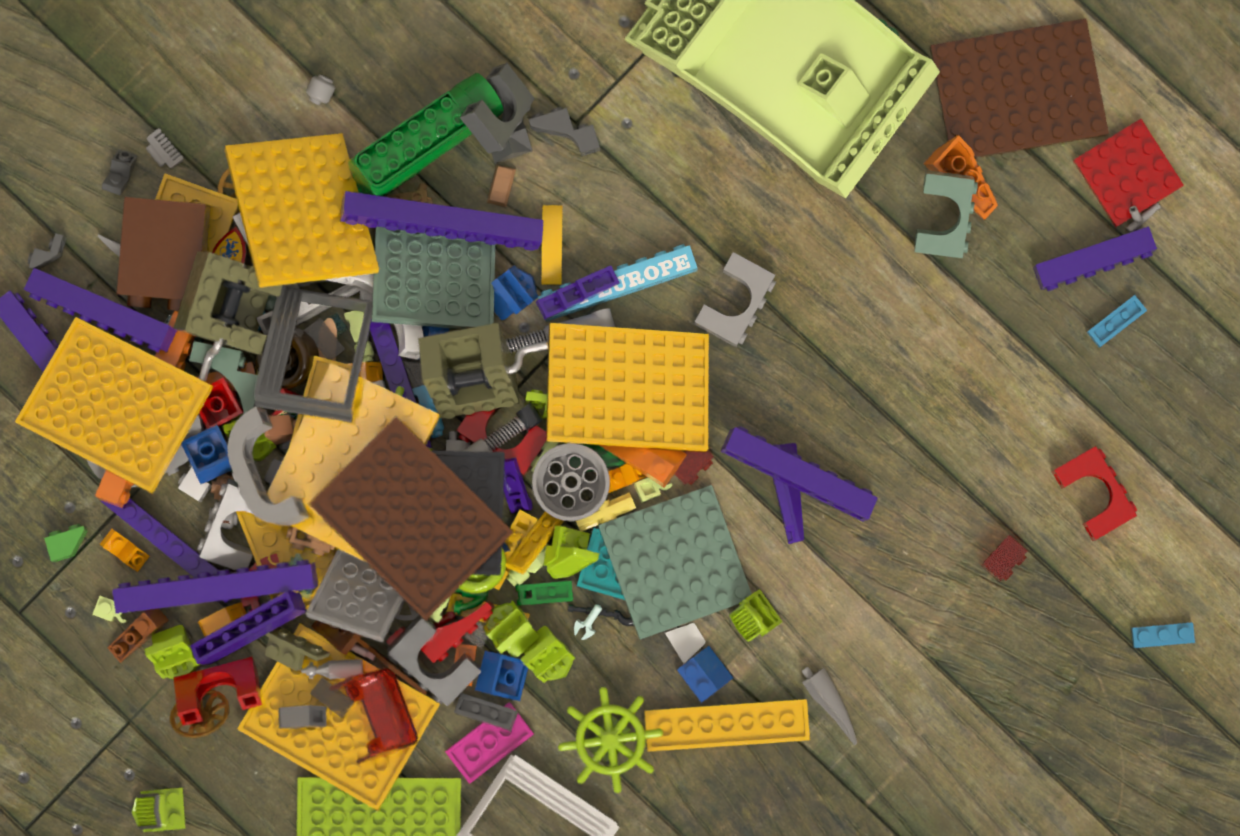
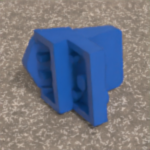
(513, 292)

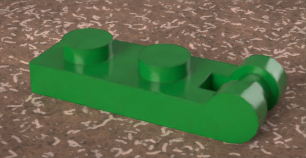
(545, 593)

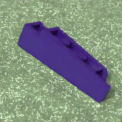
(790, 504)

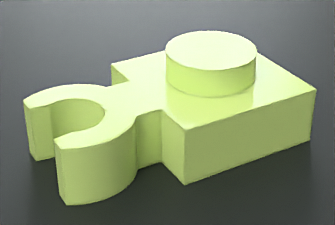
(648, 489)
(106, 610)

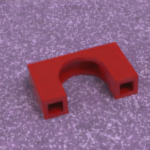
(475, 426)
(1093, 464)
(193, 686)

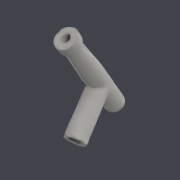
(1140, 219)

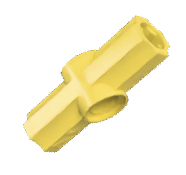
(608, 511)

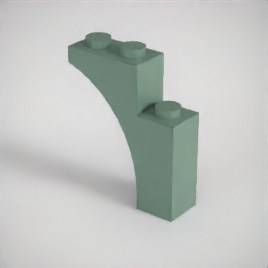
(229, 363)

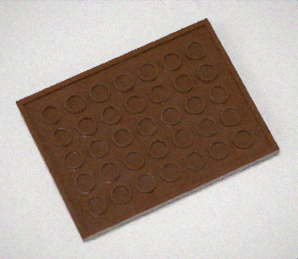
(1020, 88)
(410, 518)

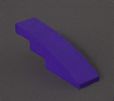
(577, 292)

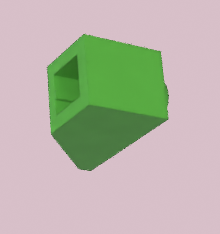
(65, 544)

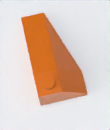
(958, 158)
(652, 462)

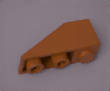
(138, 633)

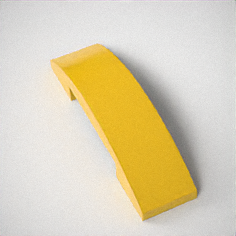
(552, 245)
(521, 526)

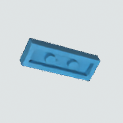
(1116, 321)
(1163, 635)

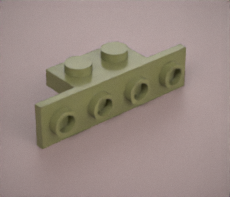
(290, 649)

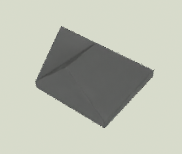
(516, 145)

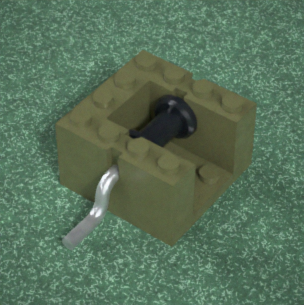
(223, 306)
(471, 370)

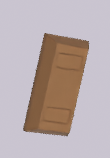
(501, 185)

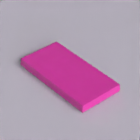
(487, 746)

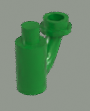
(478, 599)

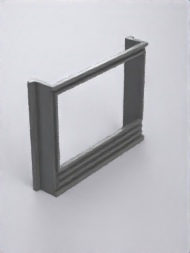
(277, 350)

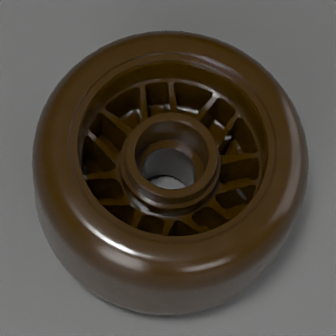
(299, 359)

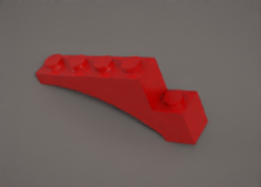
(451, 634)

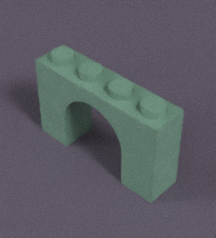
(952, 241)

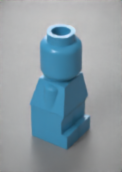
(427, 402)

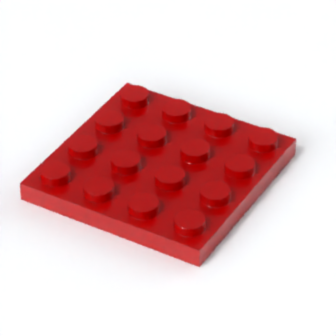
(1128, 172)

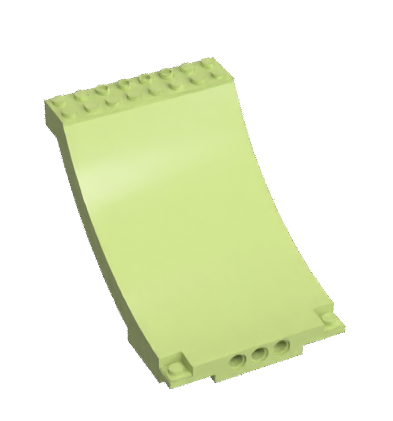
(801, 73)

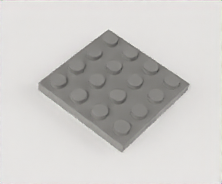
(355, 598)

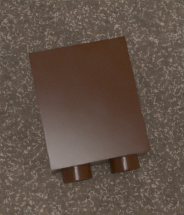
(159, 249)

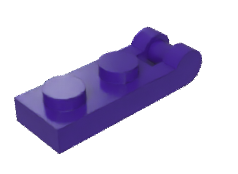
(515, 488)

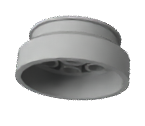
(553, 503)

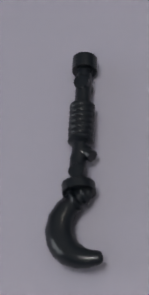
(616, 614)

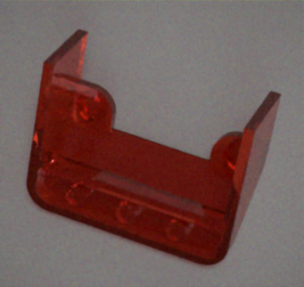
(384, 710)

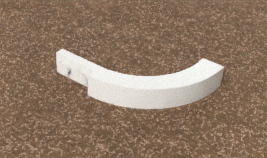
(407, 334)

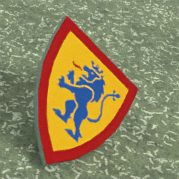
(232, 246)

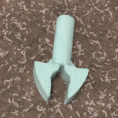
(588, 622)

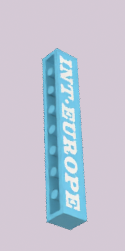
(639, 276)

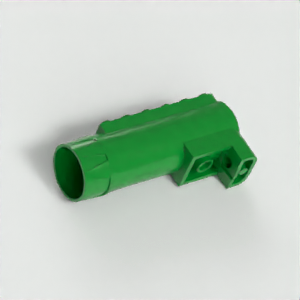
(420, 138)

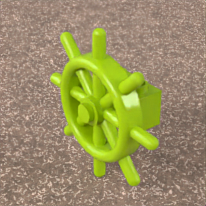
(610, 739)

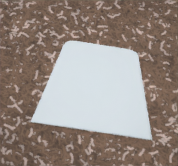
(686, 641)

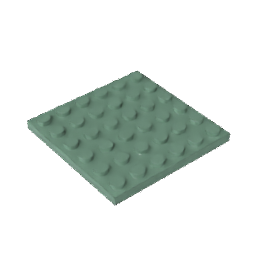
(432, 280)
(675, 562)

